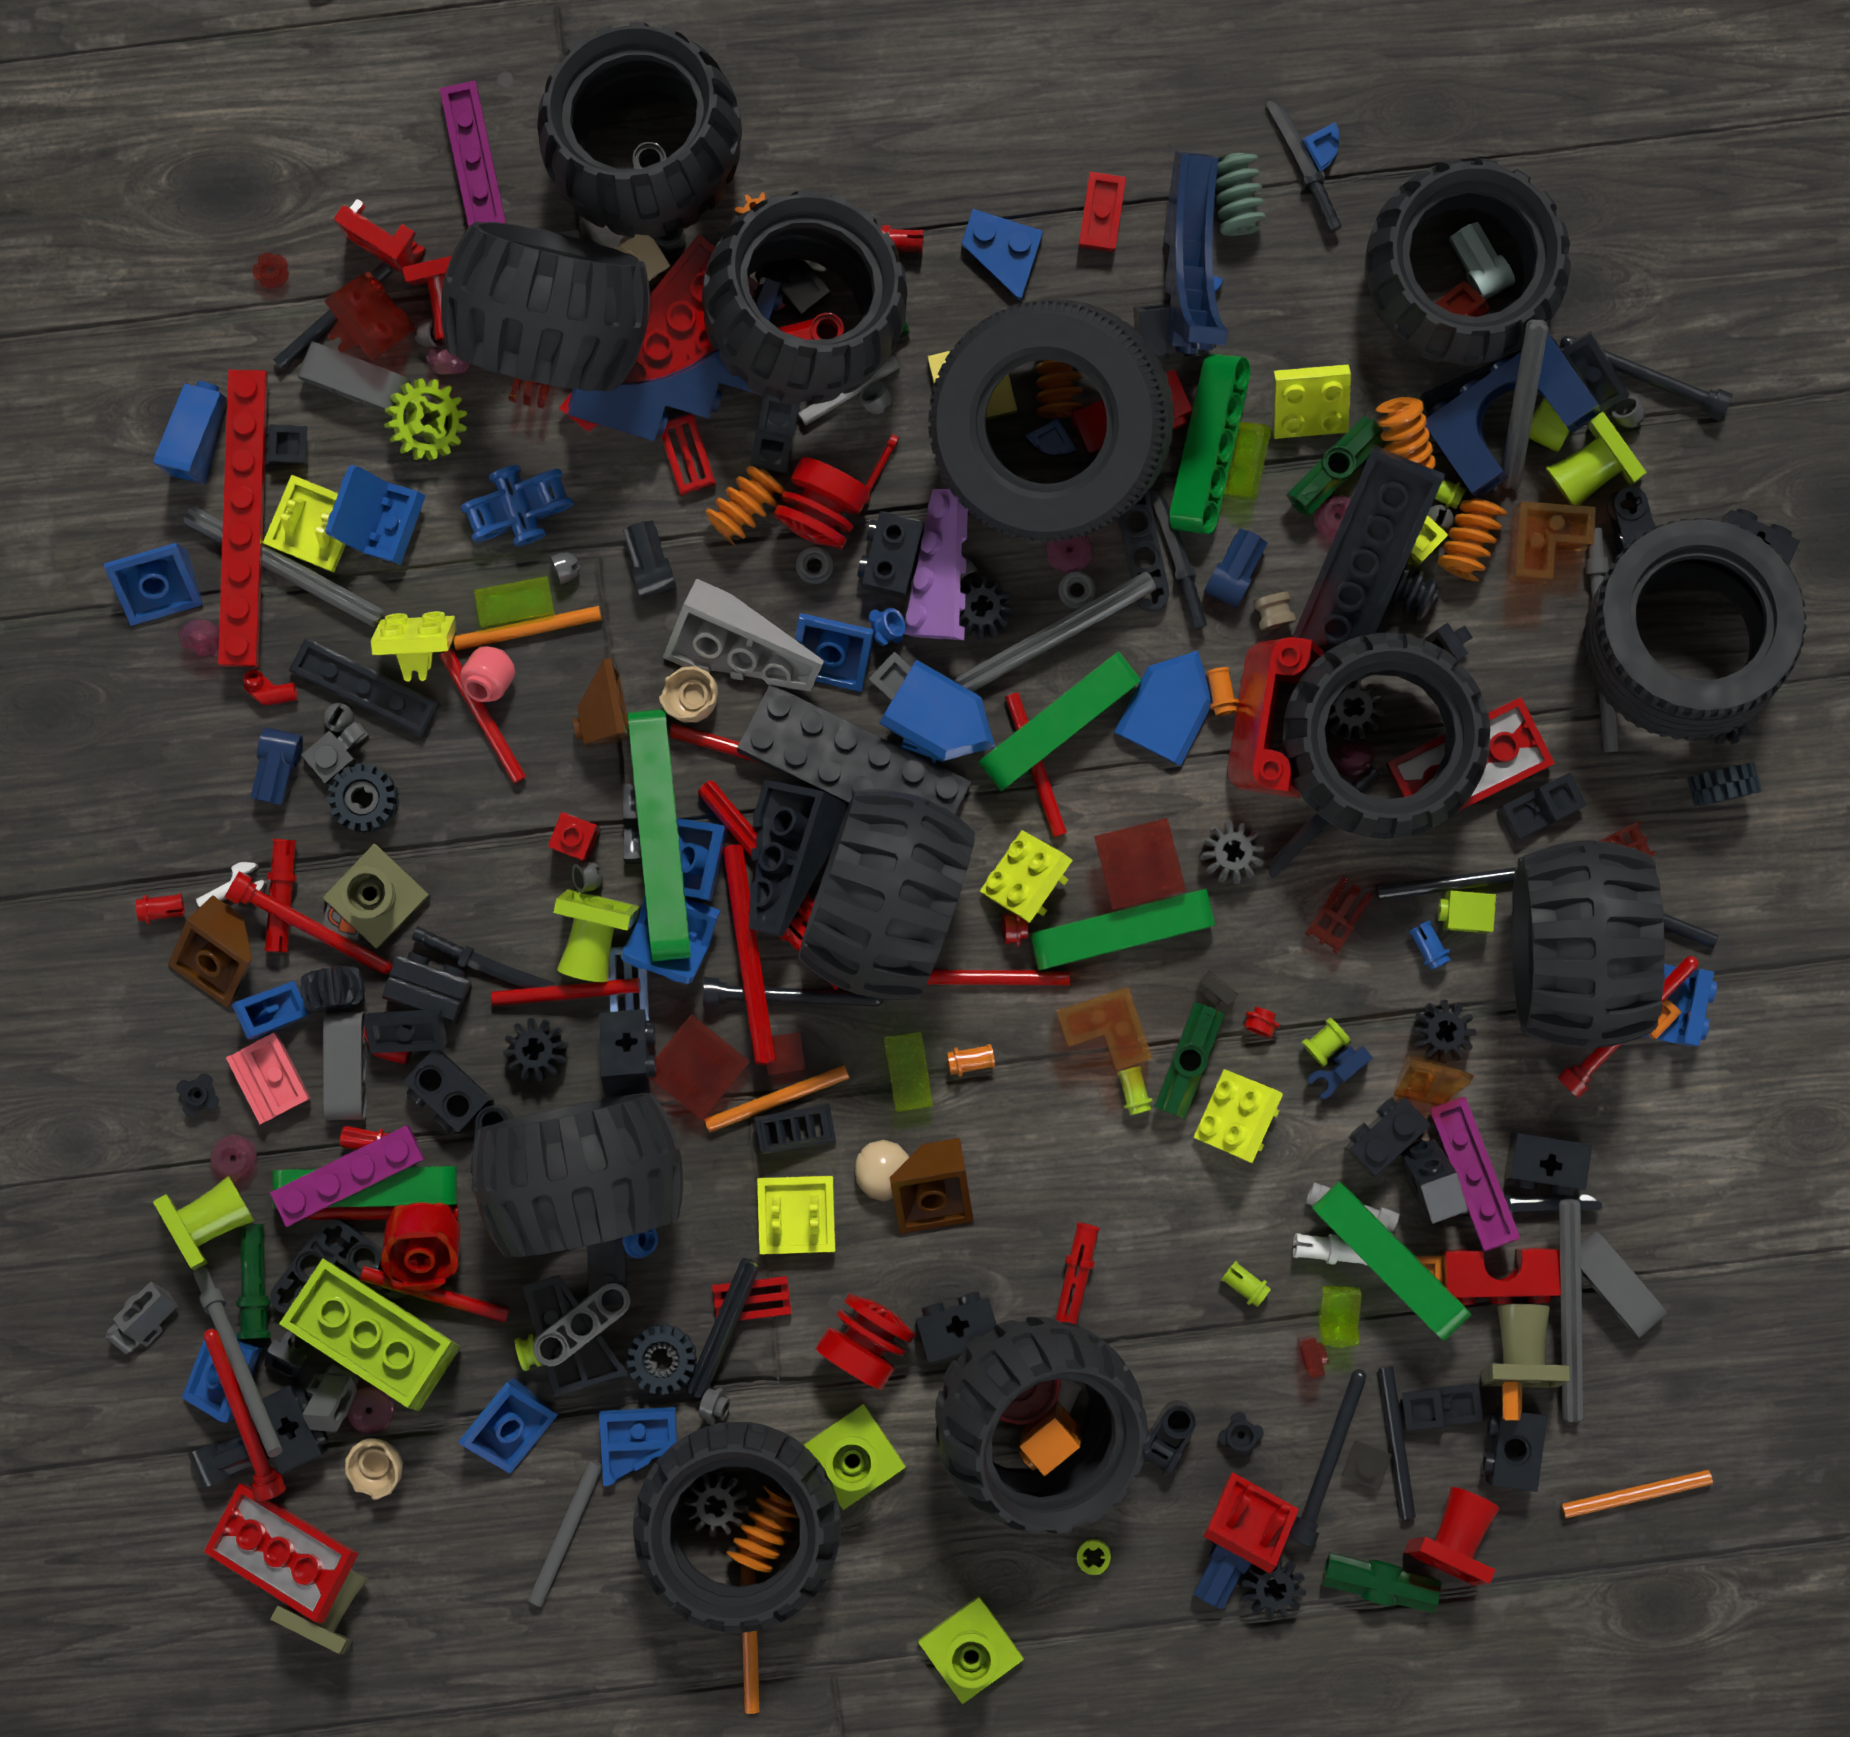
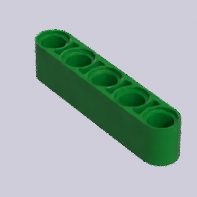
(1210, 443)
(1059, 721)
(1122, 929)
(406, 1187)
(1391, 1260)

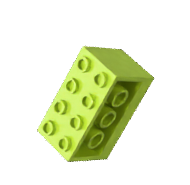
(370, 1335)

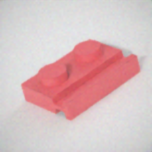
(268, 1078)

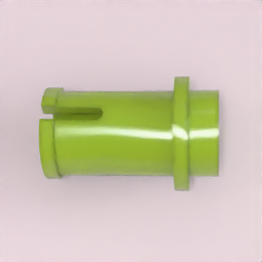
(1450, 494)
(1134, 1090)
(1246, 1284)

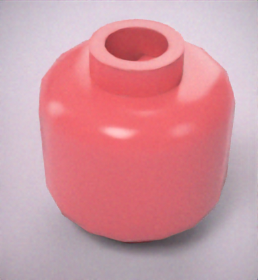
(487, 674)

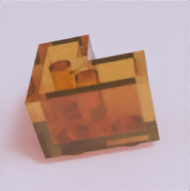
(1541, 530)
(1110, 1017)

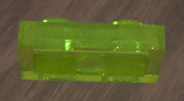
(1247, 461)
(514, 601)
(908, 1072)

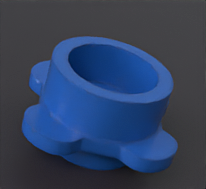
(887, 626)

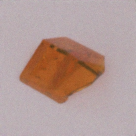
(1430, 1081)

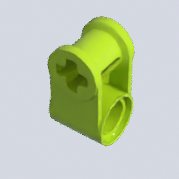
(1548, 427)

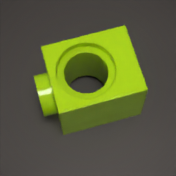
(1467, 911)

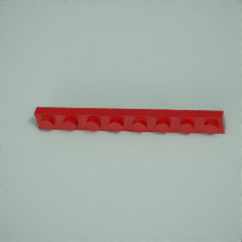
(243, 518)

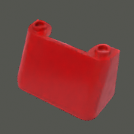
(1266, 666)

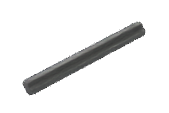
(1524, 402)

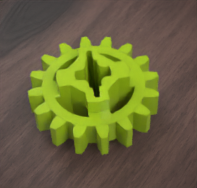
(434, 430)

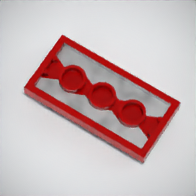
(1513, 755)
(281, 1553)

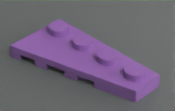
(936, 583)

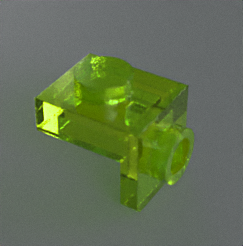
(1339, 1316)

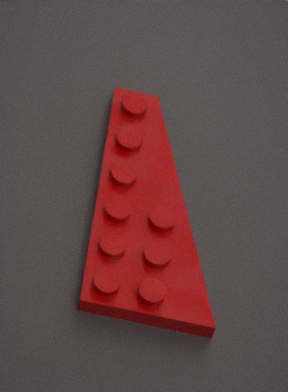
(675, 321)

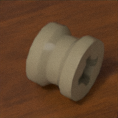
(1274, 611)

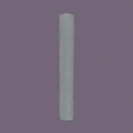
(817, 410)

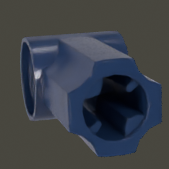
(1233, 574)
(277, 756)
(1220, 1576)

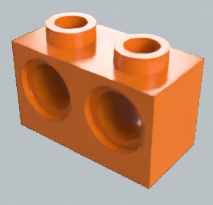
(1050, 1440)

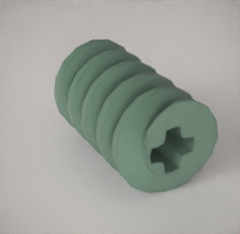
(1236, 194)

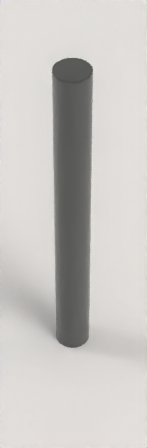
(565, 1533)

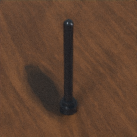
(1712, 402)
(717, 993)
(1305, 1528)

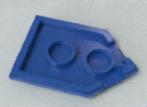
(1168, 707)
(938, 715)

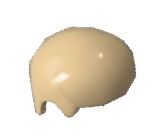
(689, 694)
(876, 1165)
(374, 1467)

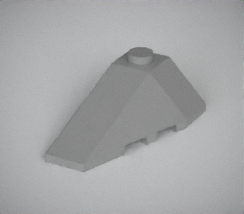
(730, 637)

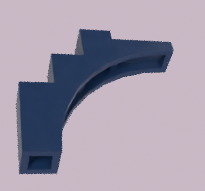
(1189, 277)
(641, 405)

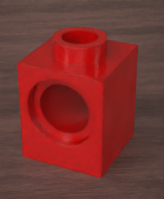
(574, 837)

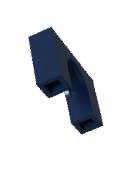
(1459, 423)

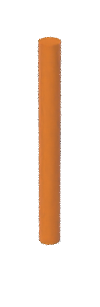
(527, 628)
(777, 1098)
(1636, 1494)
(750, 1655)

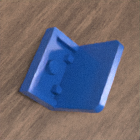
(374, 515)
(701, 927)
(1692, 1000)

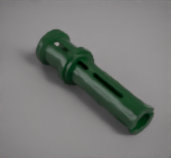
(253, 1301)

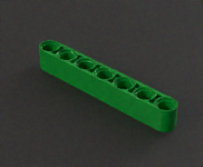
(659, 835)

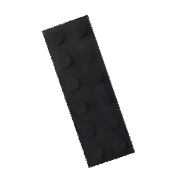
(1369, 549)
(839, 755)

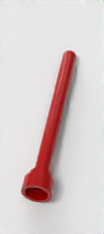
(245, 891)
(1579, 1076)
(267, 1481)

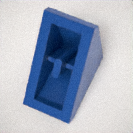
(270, 1010)

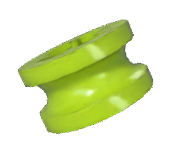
(525, 1352)
(1094, 1568)

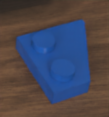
(1003, 249)
(634, 1439)

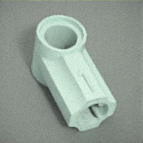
(1484, 269)

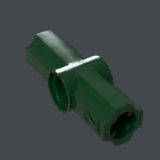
(1321, 481)
(1198, 1036)
(1381, 1582)

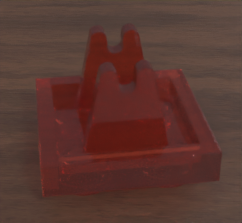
(367, 317)
(1139, 863)
(698, 1067)

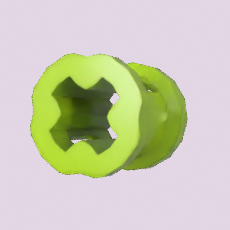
(1326, 1042)

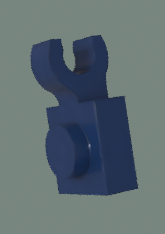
(1348, 1063)

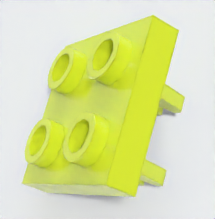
(1311, 401)
(302, 522)
(414, 640)
(1026, 876)
(1238, 1115)
(796, 1214)

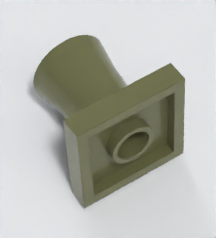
(395, 900)
(1523, 1347)
(324, 1632)

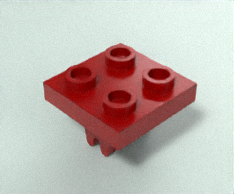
(1251, 1522)

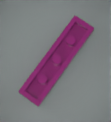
(472, 153)
(1476, 1174)
(347, 1175)

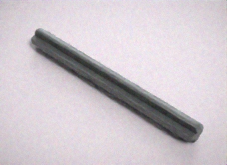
(294, 572)
(1057, 632)
(1571, 1308)

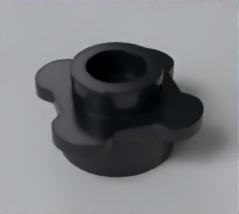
(204, 1086)
(1241, 1445)

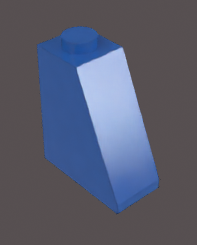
(192, 433)

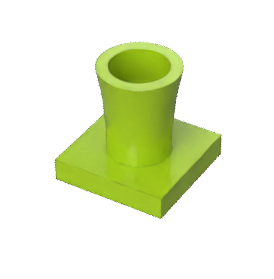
(1596, 463)
(591, 932)
(203, 1219)
(858, 1435)
(970, 1629)

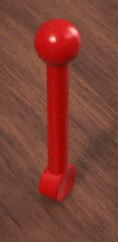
(883, 459)

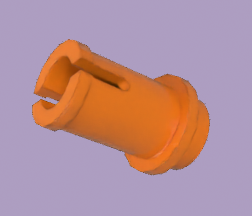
(1221, 691)
(970, 1059)

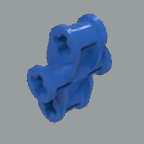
(504, 511)

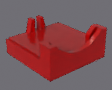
(393, 250)

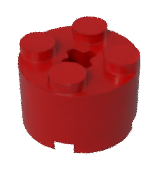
(421, 1245)

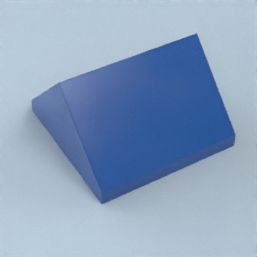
(155, 583)
(841, 646)
(701, 857)
(204, 1386)
(508, 1426)

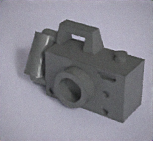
(141, 1318)
(331, 1399)

